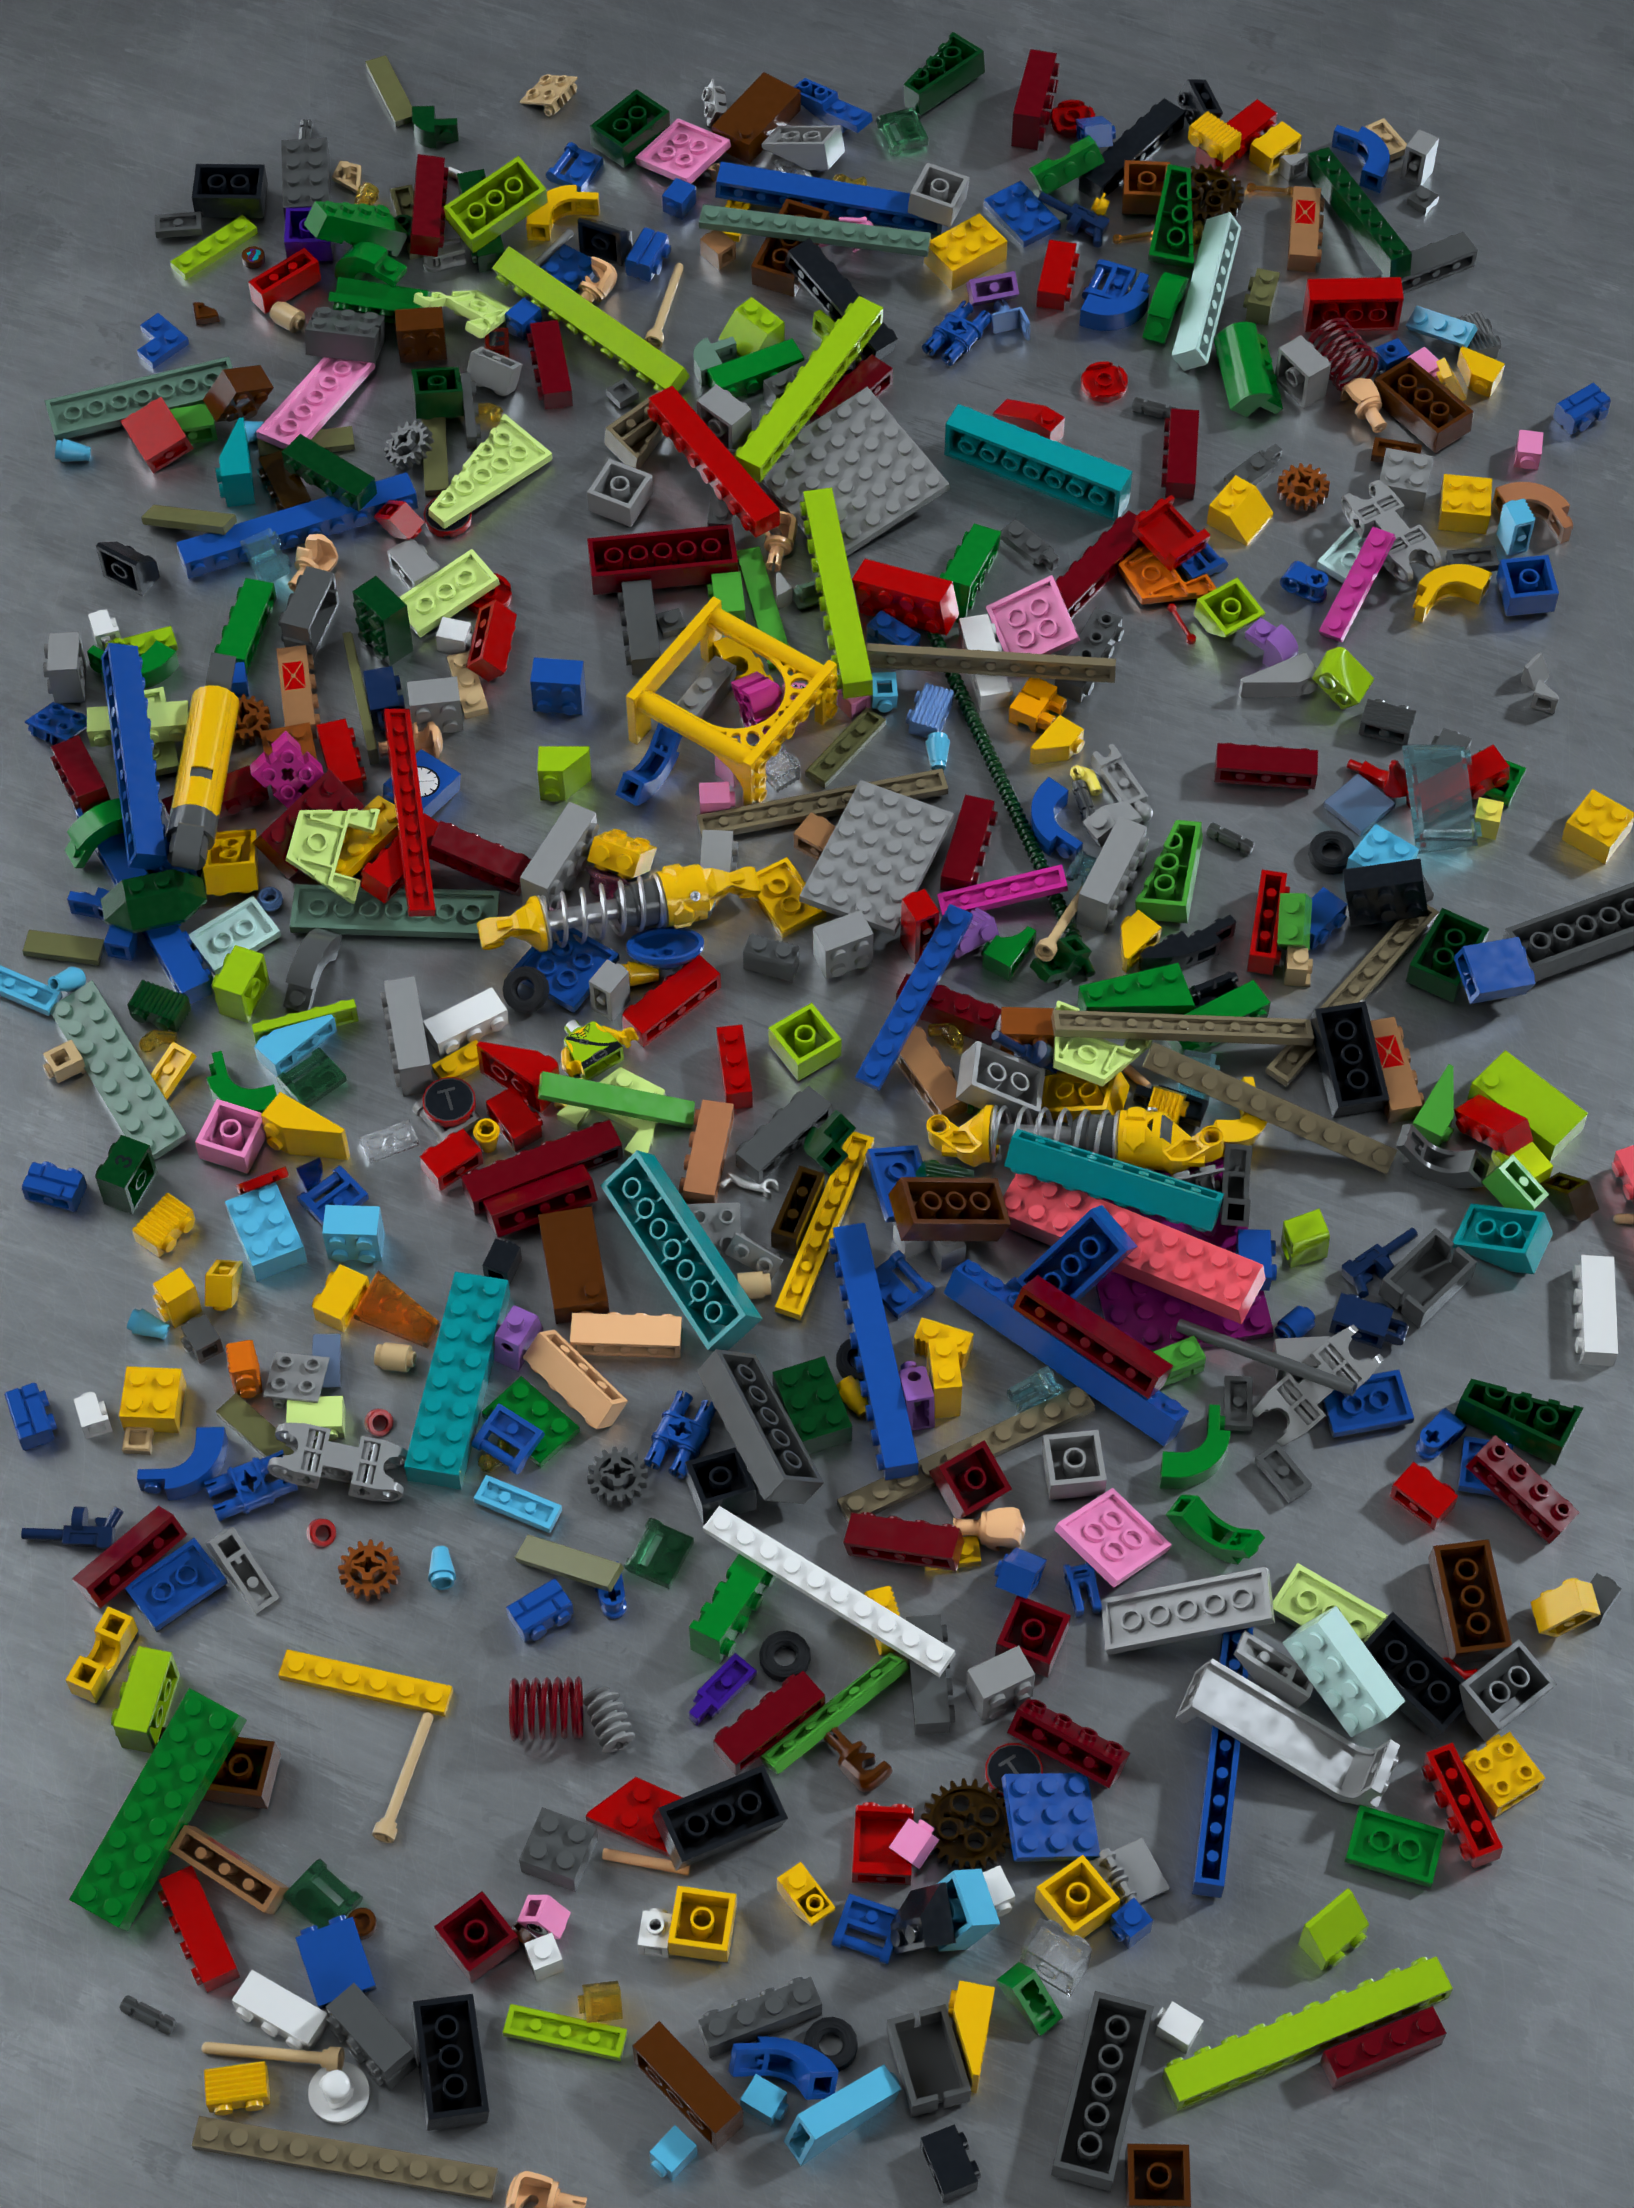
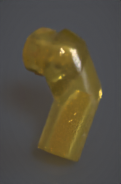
(489, 1463)

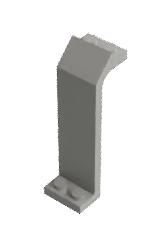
(1288, 1736)

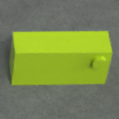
(495, 204)
(1550, 1114)

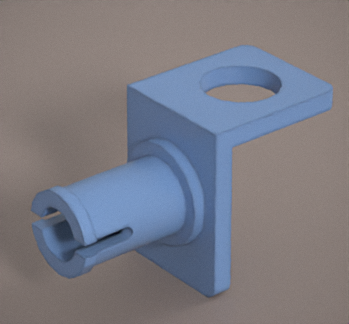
(1009, 319)

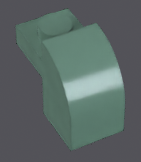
(710, 355)

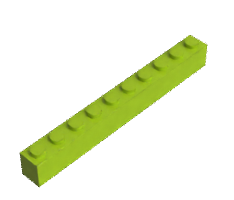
(589, 321)
(809, 388)
(837, 593)
(1306, 2032)

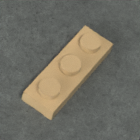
(470, 689)

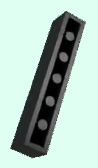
(1135, 144)
(833, 292)

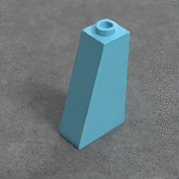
(841, 2113)

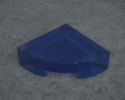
(310, 1173)

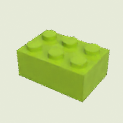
(145, 1699)

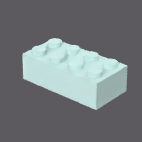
(1343, 1671)

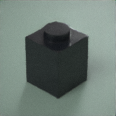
(502, 1260)

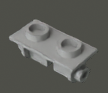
(714, 101)
(752, 1255)

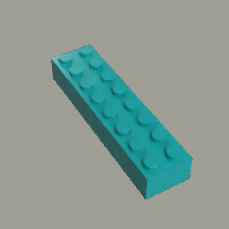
(1037, 462)
(681, 1252)
(457, 1381)

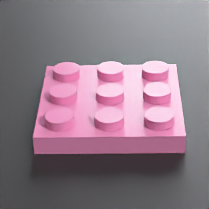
(683, 151)
(1033, 620)
(1113, 1537)

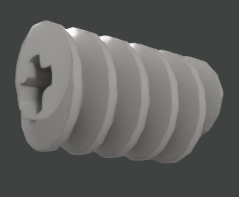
(607, 1719)

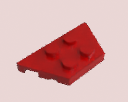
(631, 1812)

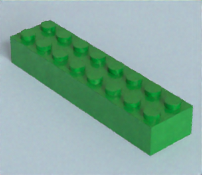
(157, 1809)

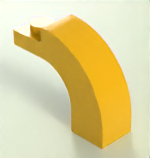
(561, 203)
(1450, 581)
(1242, 1130)

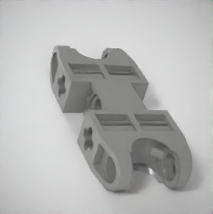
(1386, 513)
(1300, 1400)
(338, 1462)

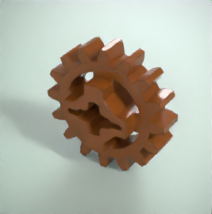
(1303, 486)
(251, 720)
(380, 1574)

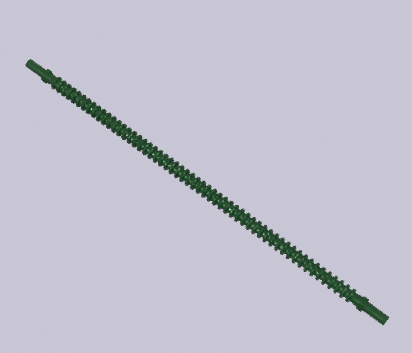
(1005, 789)

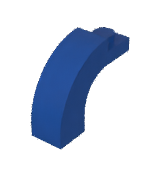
(1370, 150)
(1116, 313)
(649, 775)
(1046, 804)
(117, 942)
(189, 1477)
(788, 2060)

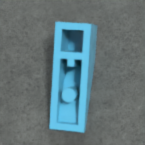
(290, 1044)

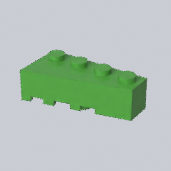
(1172, 881)

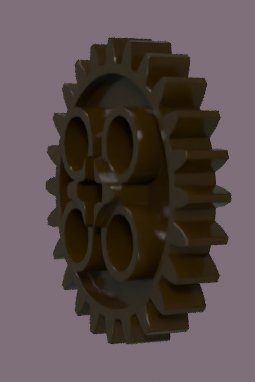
(1224, 197)
(979, 1803)

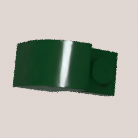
(431, 130)
(1065, 964)
(825, 1143)

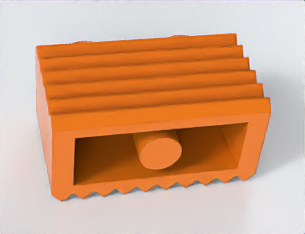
(244, 1368)

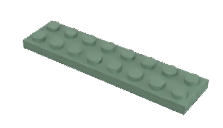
(110, 404)
(454, 916)
(118, 1070)

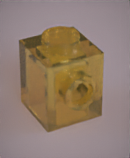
(600, 2001)

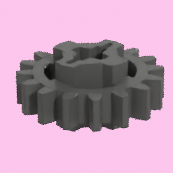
(408, 445)
(606, 1468)

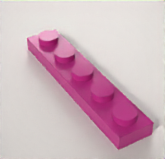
(1357, 584)
(1006, 890)

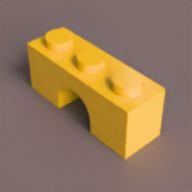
(739, 656)
(113, 1637)

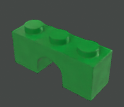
(1055, 173)

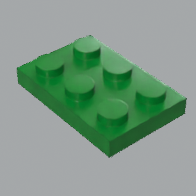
(538, 1410)
(1395, 1846)

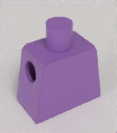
(518, 1333)
(917, 1388)

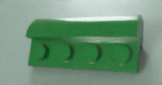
(373, 297)
(1247, 369)

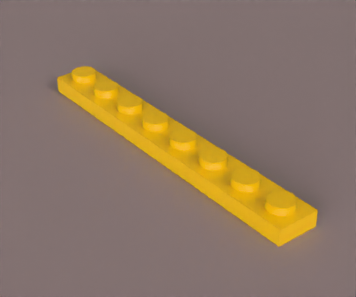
(827, 1215)

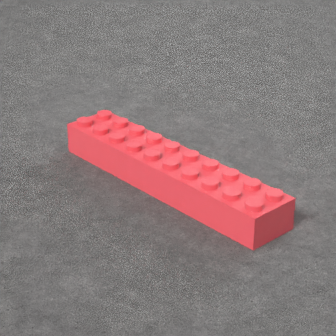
(1164, 1256)

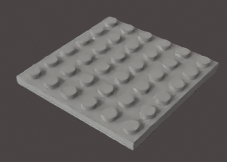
(866, 460)

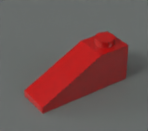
(1032, 418)

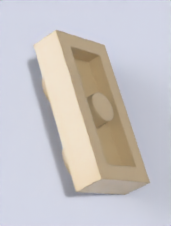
(1393, 141)

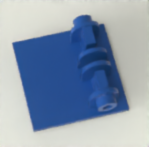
(56, 723)

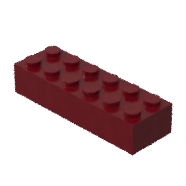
(665, 557)

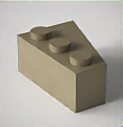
(633, 436)

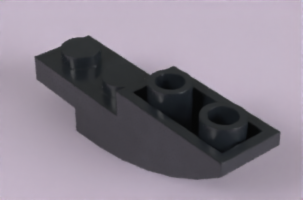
(1188, 951)

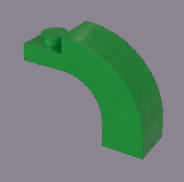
(370, 259)
(1163, 305)
(157, 665)
(93, 829)
(224, 1089)
(1194, 1467)
(1212, 1534)

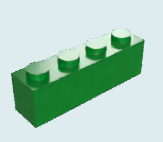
(748, 372)
(247, 621)
(1241, 1002)

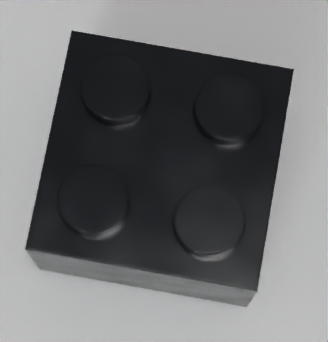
(720, 1481)

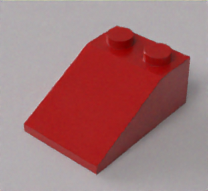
(516, 1068)

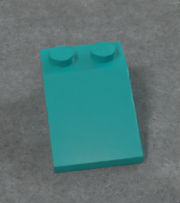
(236, 469)
(1504, 1236)

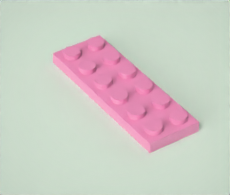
(314, 400)

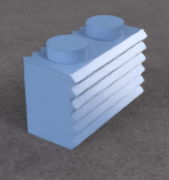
(930, 710)

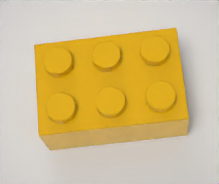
(966, 251)

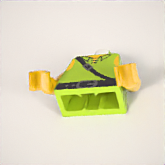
(593, 1048)

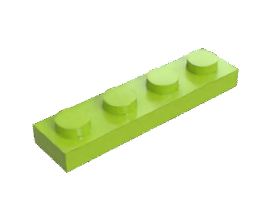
(214, 247)
(343, 1012)
(565, 2032)

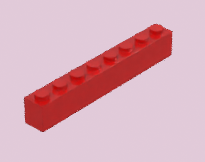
(713, 462)

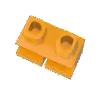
(1035, 703)

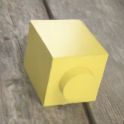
(1489, 815)

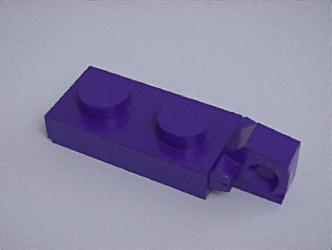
(721, 1688)

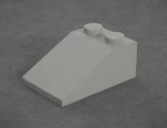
(807, 146)

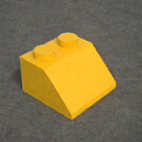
(1239, 511)

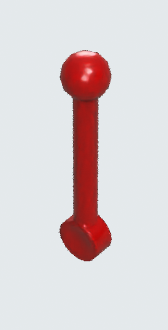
(1191, 638)

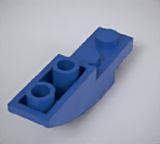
(828, 108)

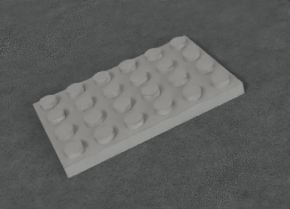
(876, 856)

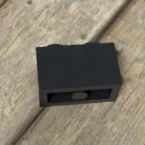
(949, 2163)

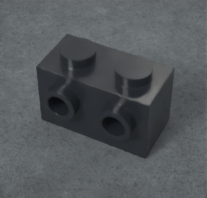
(1197, 99)

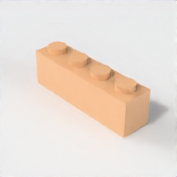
(626, 1335)
(575, 1379)

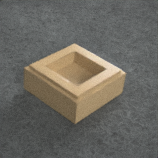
(138, 1440)

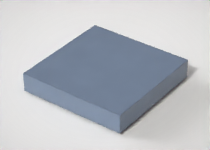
(1359, 804)

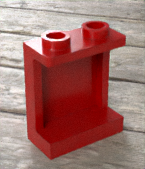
(157, 434)
(1169, 534)
(873, 1834)

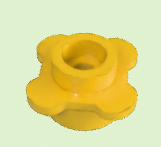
(1100, 205)

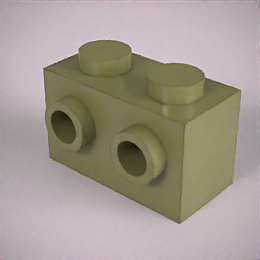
(1262, 296)

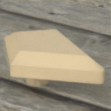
(348, 175)

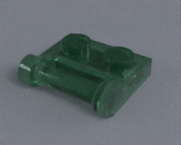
(909, 128)
(314, 1084)
(667, 1557)
(313, 1902)

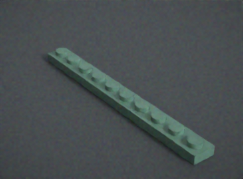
(818, 230)

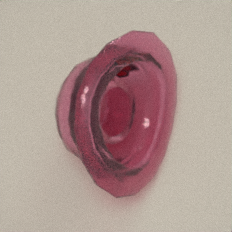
(607, 878)

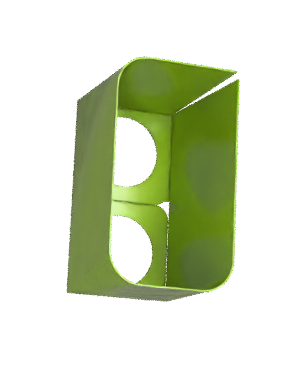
(1342, 677)
(1305, 1238)

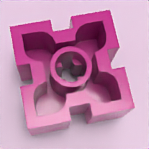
(757, 698)
(286, 754)

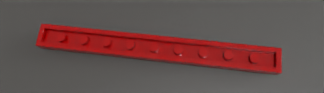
(409, 813)

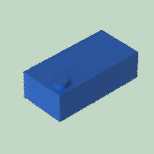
(1082, 1254)

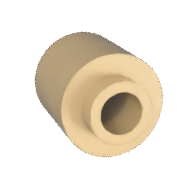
(287, 316)
(755, 1284)
(395, 1357)

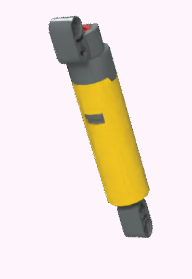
(203, 766)

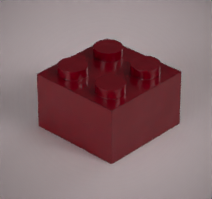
(970, 1480)
(1036, 1631)
(477, 1937)

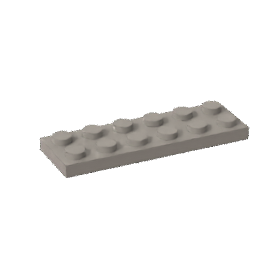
(1187, 1610)

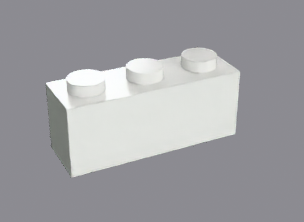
(466, 1022)
(280, 2012)

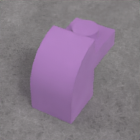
(1276, 642)

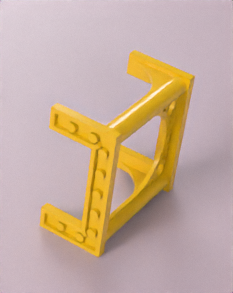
(744, 760)

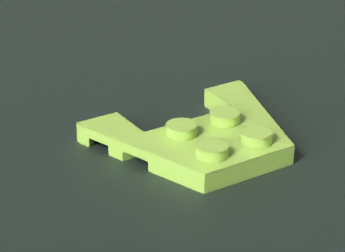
(482, 310)
(318, 845)
(1094, 1058)
(643, 1138)

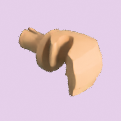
(599, 291)
(1367, 396)
(782, 541)
(318, 553)
(428, 740)
(995, 1528)
(542, 2190)

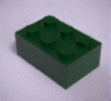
(629, 127)
(382, 621)
(1434, 962)
(813, 1404)

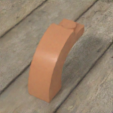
(1543, 503)

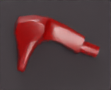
(1391, 782)

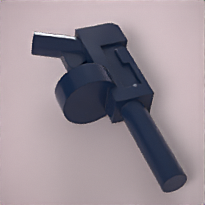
(1079, 217)
(1039, 1053)
(1375, 1261)
(79, 1532)

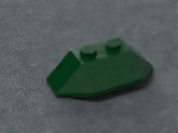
(153, 900)

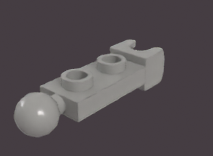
(1121, 781)

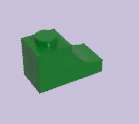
(1007, 953)
(1030, 1997)

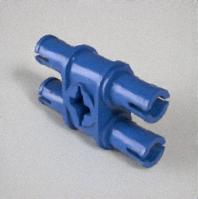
(957, 333)
(689, 1434)
(246, 1499)

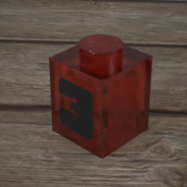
(498, 341)

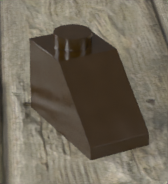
(1571, 1196)

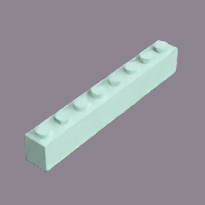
(1206, 292)

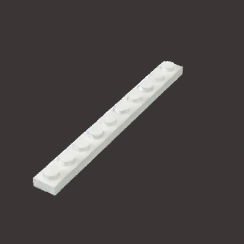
(829, 1591)

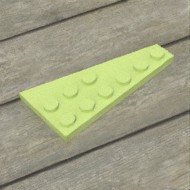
(492, 468)

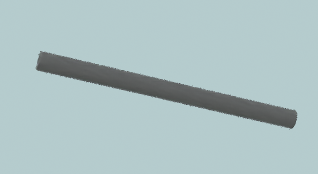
(1267, 1357)

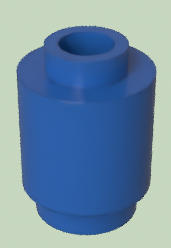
(1295, 1323)

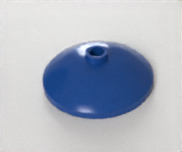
(665, 947)

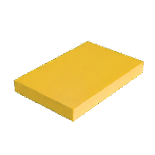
(780, 895)

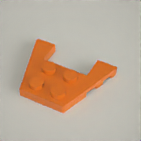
(1155, 583)

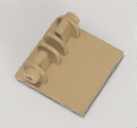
(551, 92)

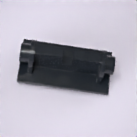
(1213, 988)

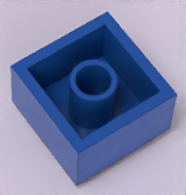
(1527, 585)
(558, 686)

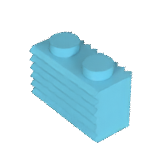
(1515, 526)

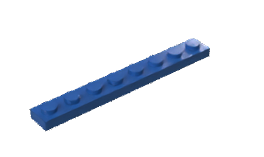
(914, 997)

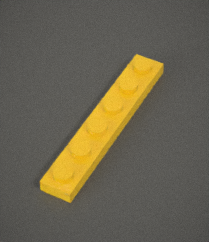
(365, 1682)

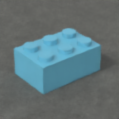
(266, 1231)

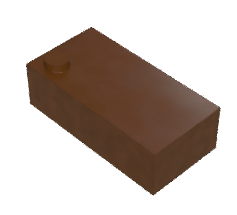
(756, 115)
(768, 266)
(1423, 405)
(949, 1209)
(573, 1263)
(1469, 1601)
(245, 1774)
(688, 2085)

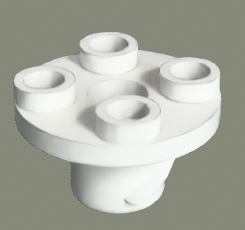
(339, 2094)

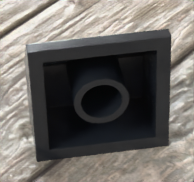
(604, 240)
(127, 566)
(923, 1920)

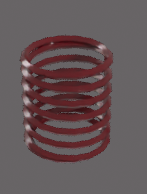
(1343, 356)
(517, 1700)

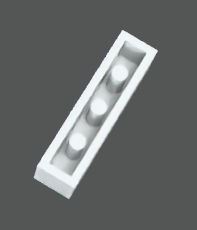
(980, 634)
(1596, 1310)

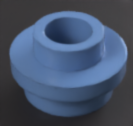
(270, 893)

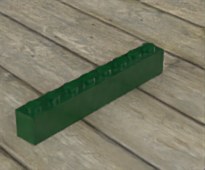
(1359, 214)

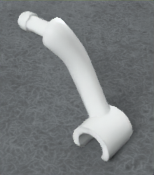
(769, 1183)

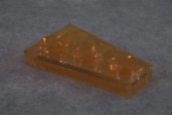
(395, 1312)

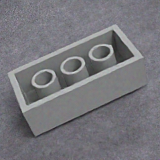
(560, 856)
(1112, 874)
(406, 1036)

